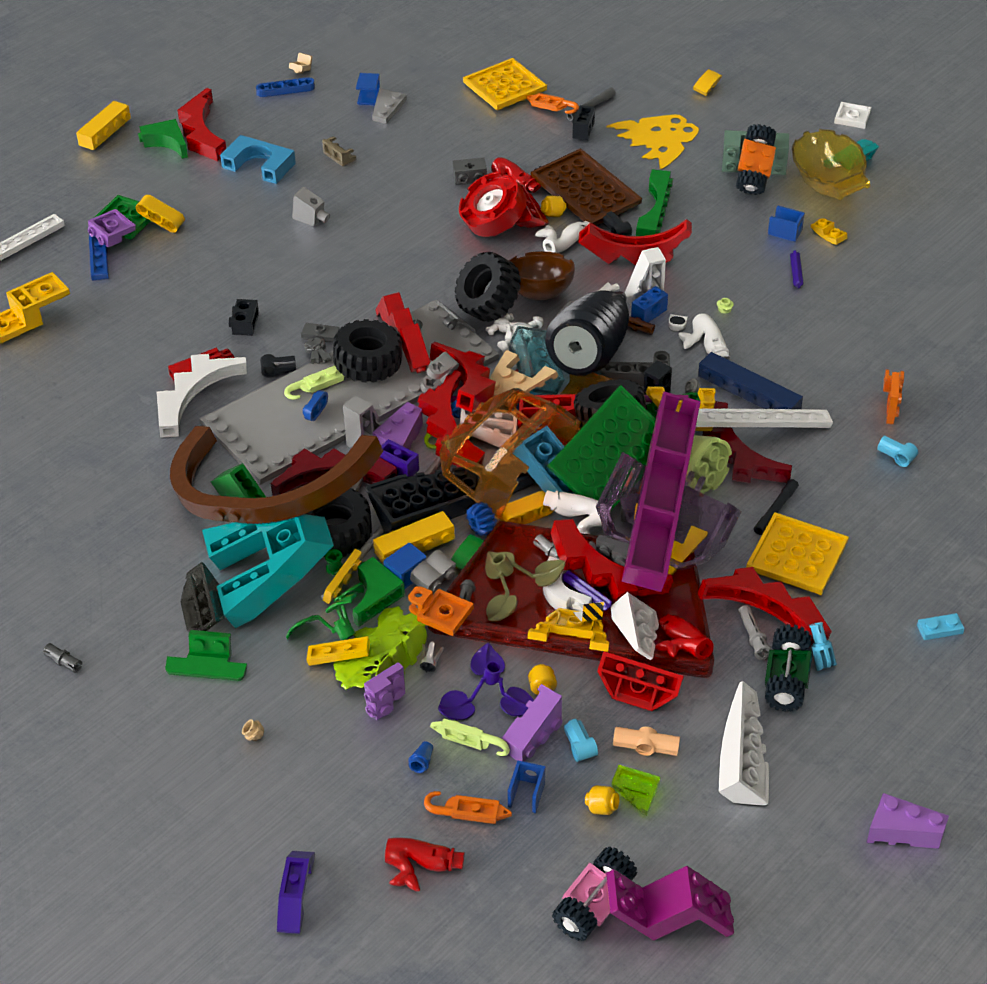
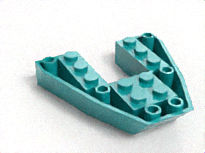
(293, 551)

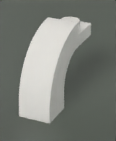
(562, 597)

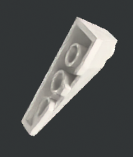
(636, 623)

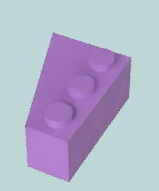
(401, 426)
(536, 724)
(907, 823)

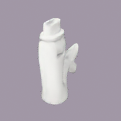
(566, 240)
(713, 338)
(574, 505)

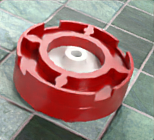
(493, 204)

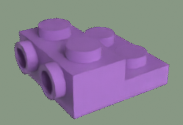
(110, 227)
(383, 690)

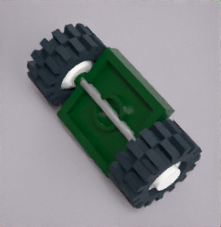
(788, 668)

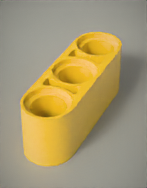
(160, 213)
(526, 509)

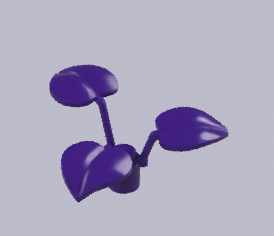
(490, 664)

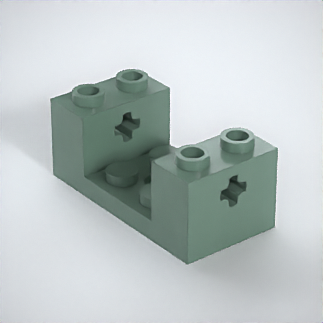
(733, 145)

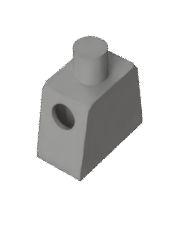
(308, 208)

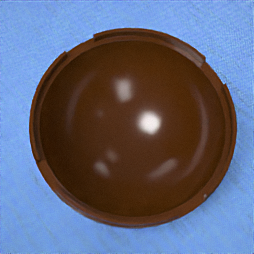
(543, 274)

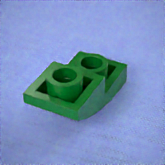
(466, 551)

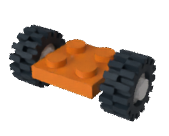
(756, 159)

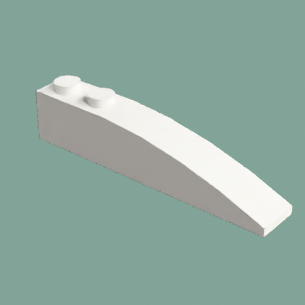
(742, 764)

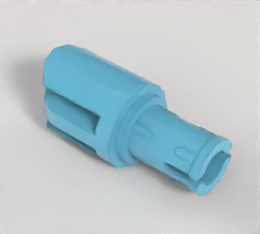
(821, 648)

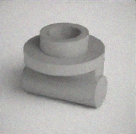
(692, 386)

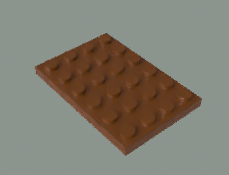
(586, 187)

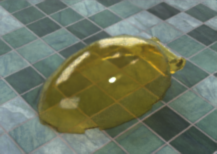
(830, 163)

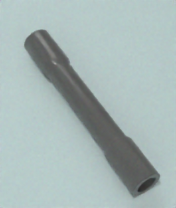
(607, 94)

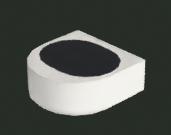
(677, 322)

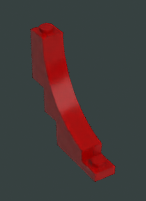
(198, 136)
(395, 315)

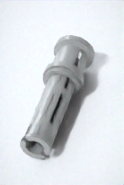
(757, 638)

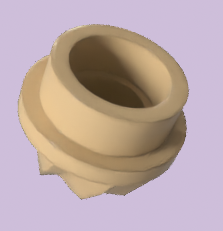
(253, 730)

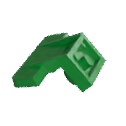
(207, 658)

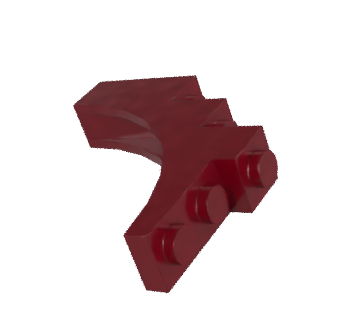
(747, 462)
(308, 467)

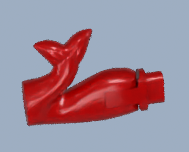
(506, 166)
(684, 637)
(426, 854)

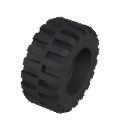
(500, 293)
(367, 350)
(593, 397)
(358, 527)

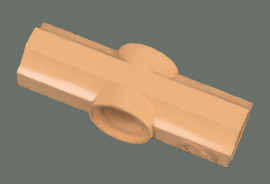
(646, 741)

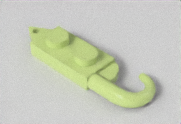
(315, 382)
(469, 736)

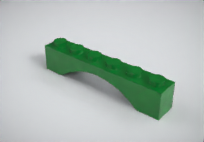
(660, 188)

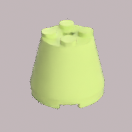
(709, 459)

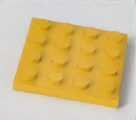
(504, 83)
(797, 553)

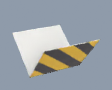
(591, 612)

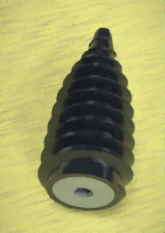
(588, 332)

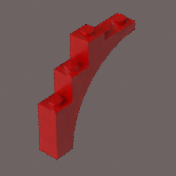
(610, 245)
(474, 375)
(440, 418)
(596, 568)
(772, 597)

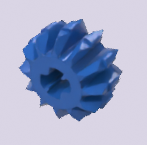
(481, 518)

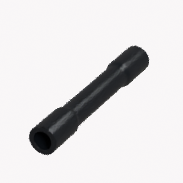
(786, 493)

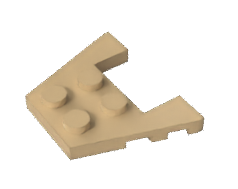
(509, 379)

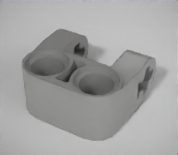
(438, 370)

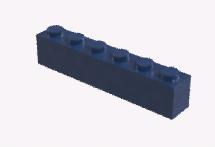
(747, 384)

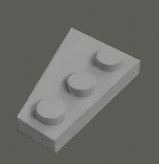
(387, 105)

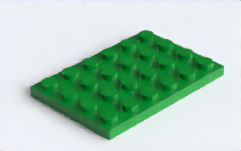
(596, 448)

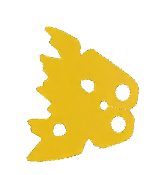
(643, 135)

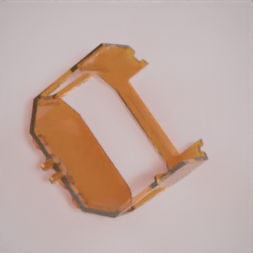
(500, 475)

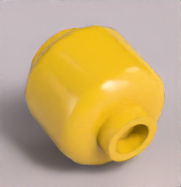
(553, 206)
(543, 675)
(602, 800)

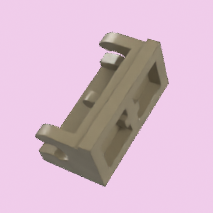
(336, 152)

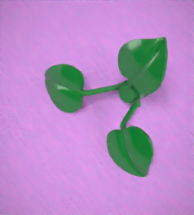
(342, 625)

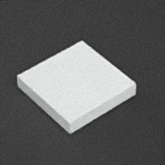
(853, 115)

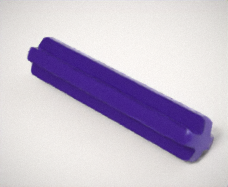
(796, 269)
(586, 589)

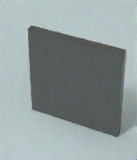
(452, 320)

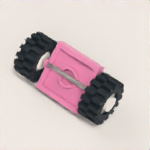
(587, 898)

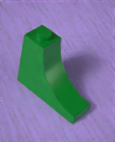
(164, 134)
(237, 483)
(381, 587)

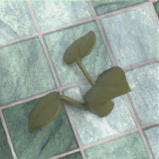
(501, 565)

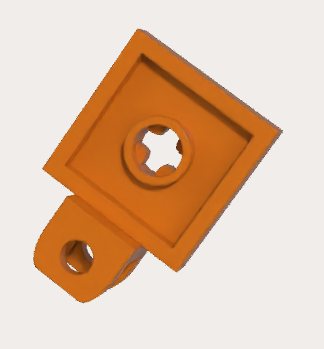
(893, 385)
(432, 605)

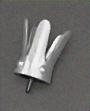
(429, 663)

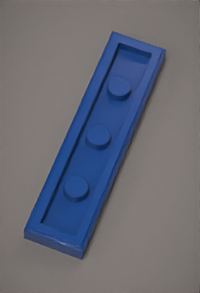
(98, 259)

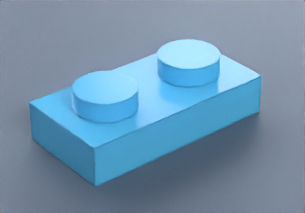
(940, 626)

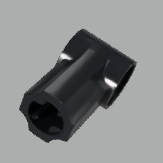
(616, 225)
(272, 365)

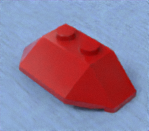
(532, 214)
(638, 682)

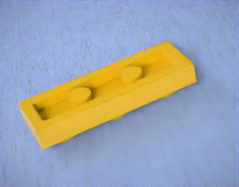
(342, 577)
(338, 651)

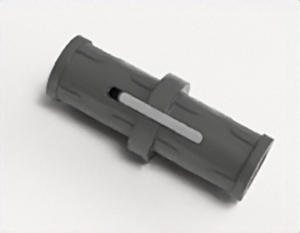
(62, 657)

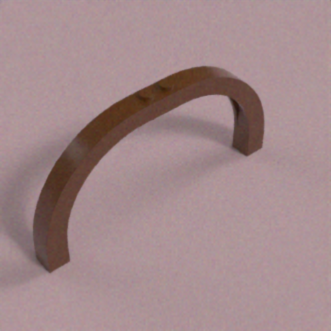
(268, 509)

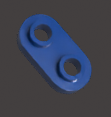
(315, 405)

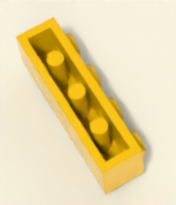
(103, 125)
(422, 534)

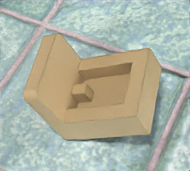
(302, 64)

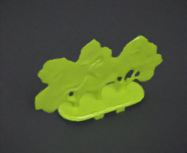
(383, 640)

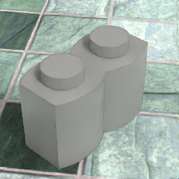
(433, 571)

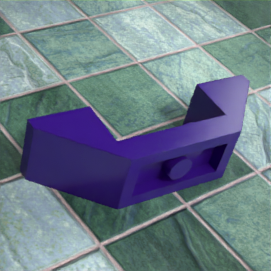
(292, 891)

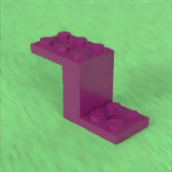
(669, 903)

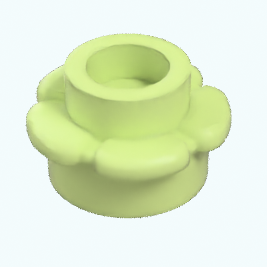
(725, 305)

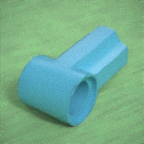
(901, 453)
(581, 744)

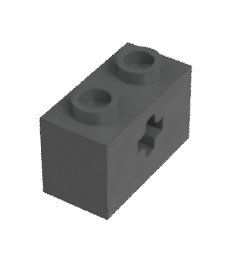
(468, 170)

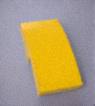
(706, 82)
(827, 231)

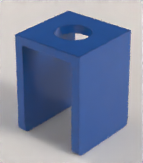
(369, 87)
(786, 223)
(404, 561)
(520, 775)

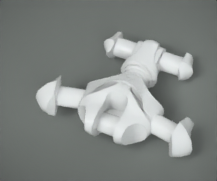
(505, 326)

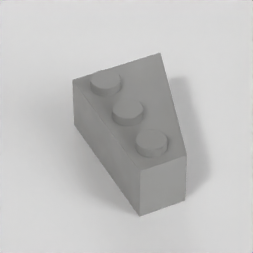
(359, 419)

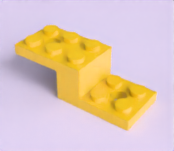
(25, 305)

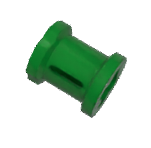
(333, 560)

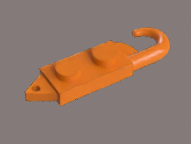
(552, 103)
(468, 808)

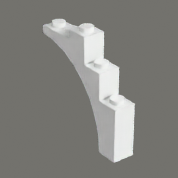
(188, 384)

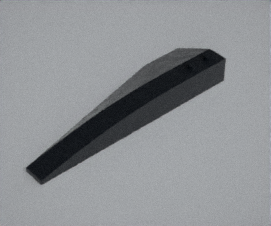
(413, 498)

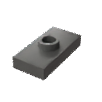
(318, 330)

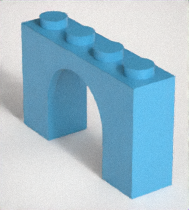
(244, 148)

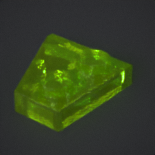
(636, 787)

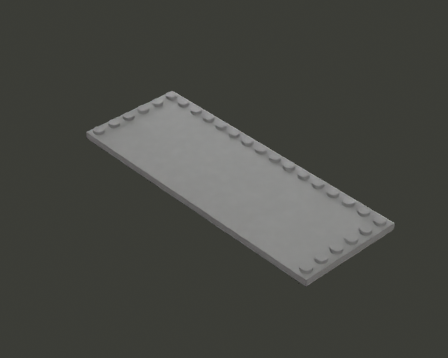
(270, 429)

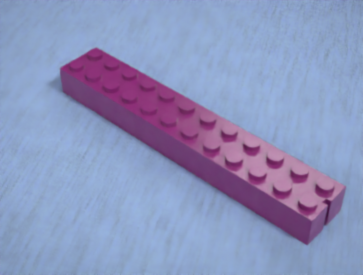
(661, 493)

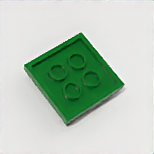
(128, 208)

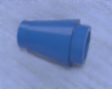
(420, 759)

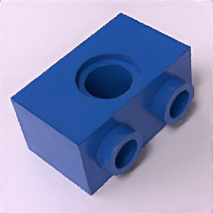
(650, 304)

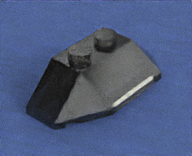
(201, 600)

